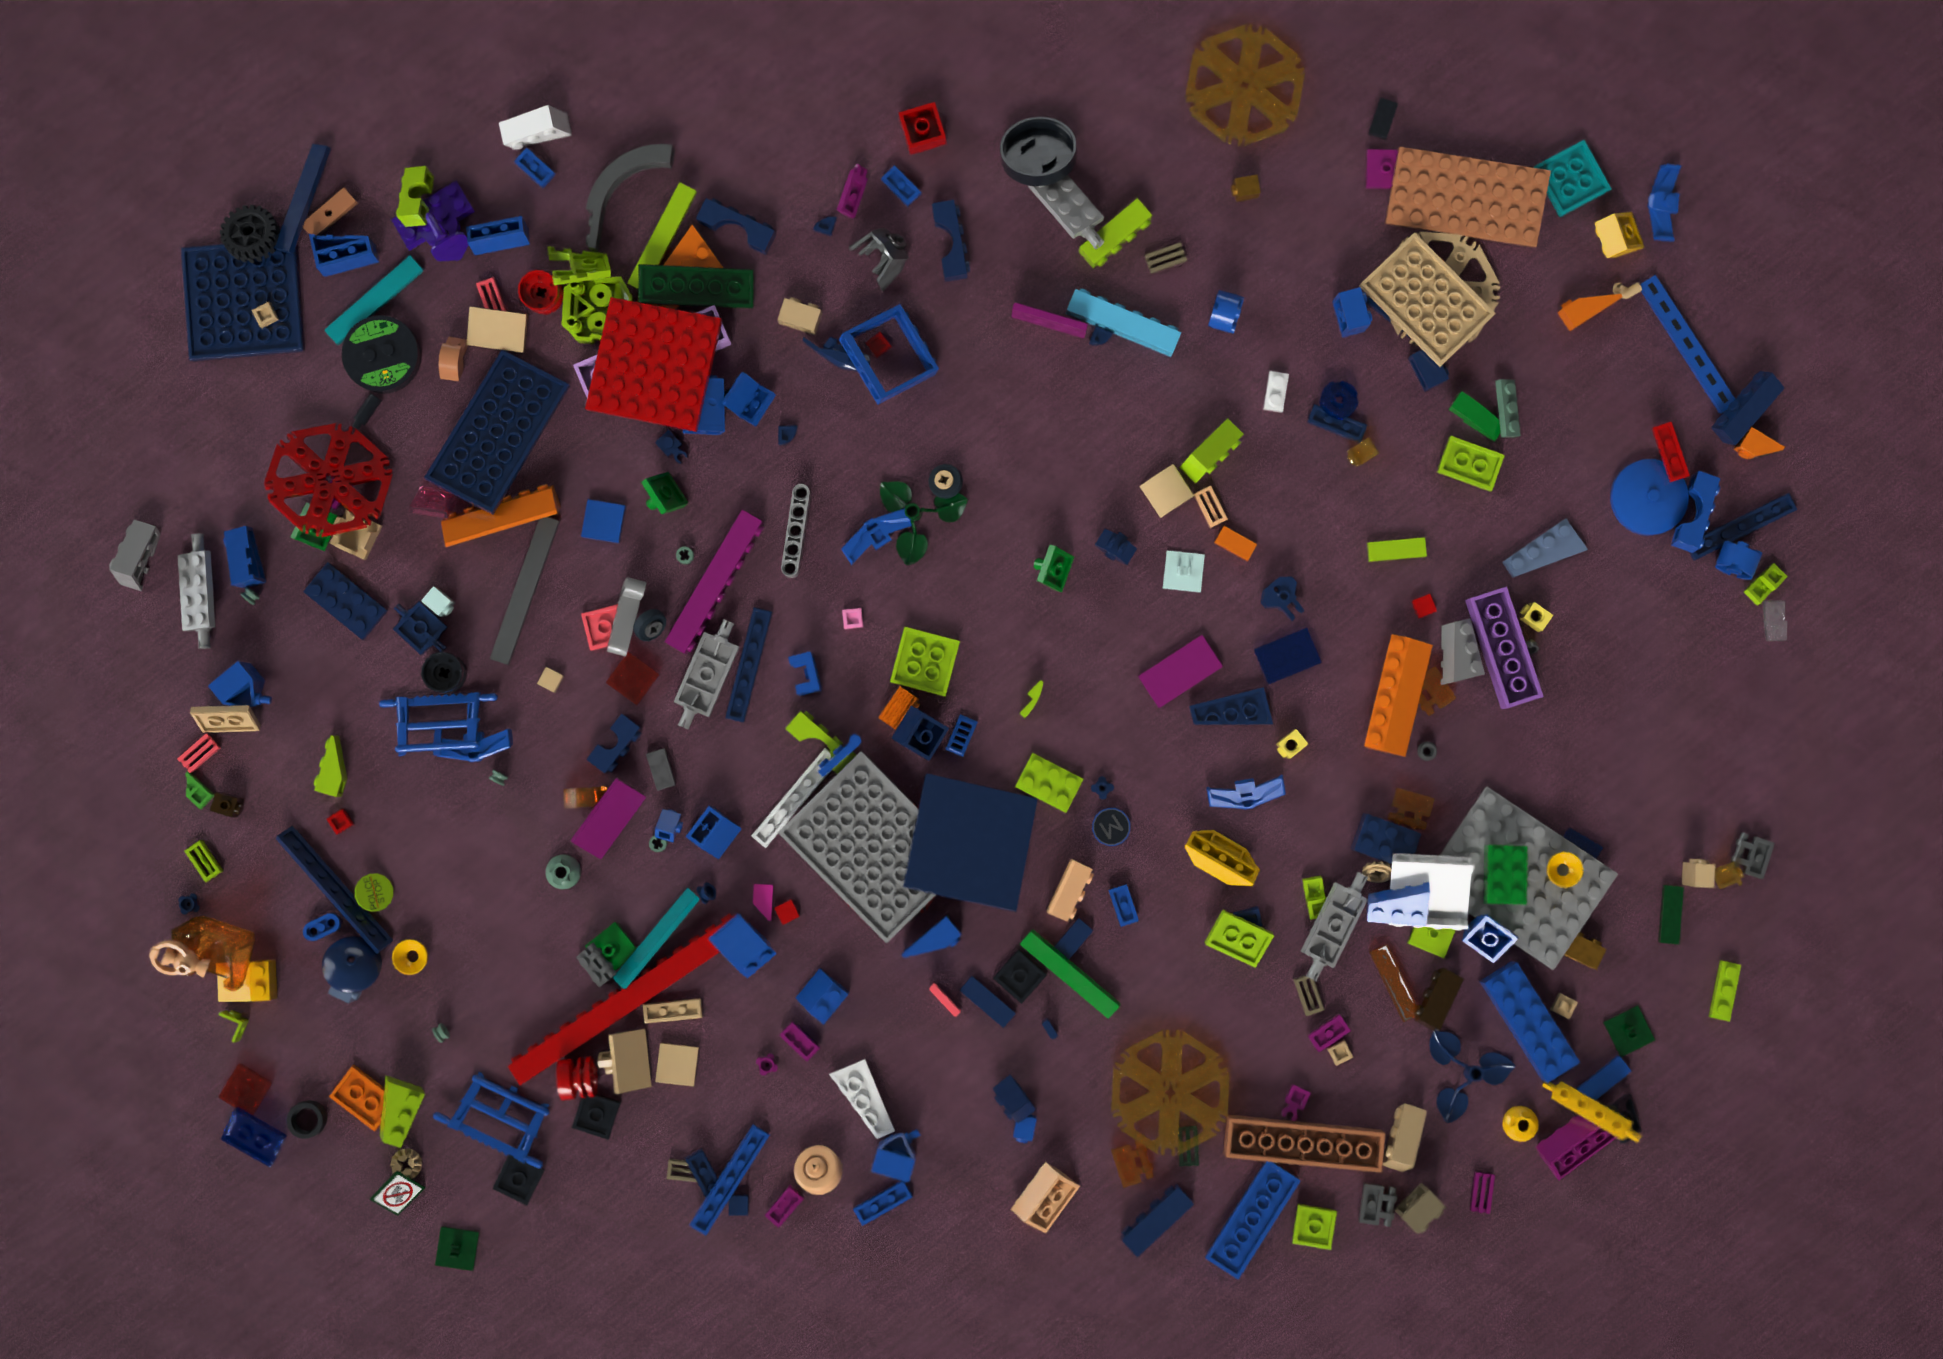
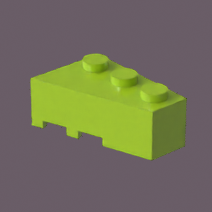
(1212, 450)
(399, 1110)

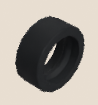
(295, 1129)

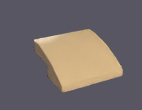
(1167, 490)

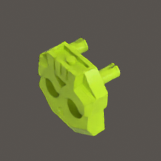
(583, 324)

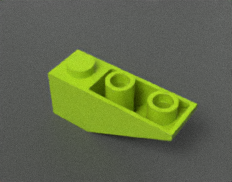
(333, 771)

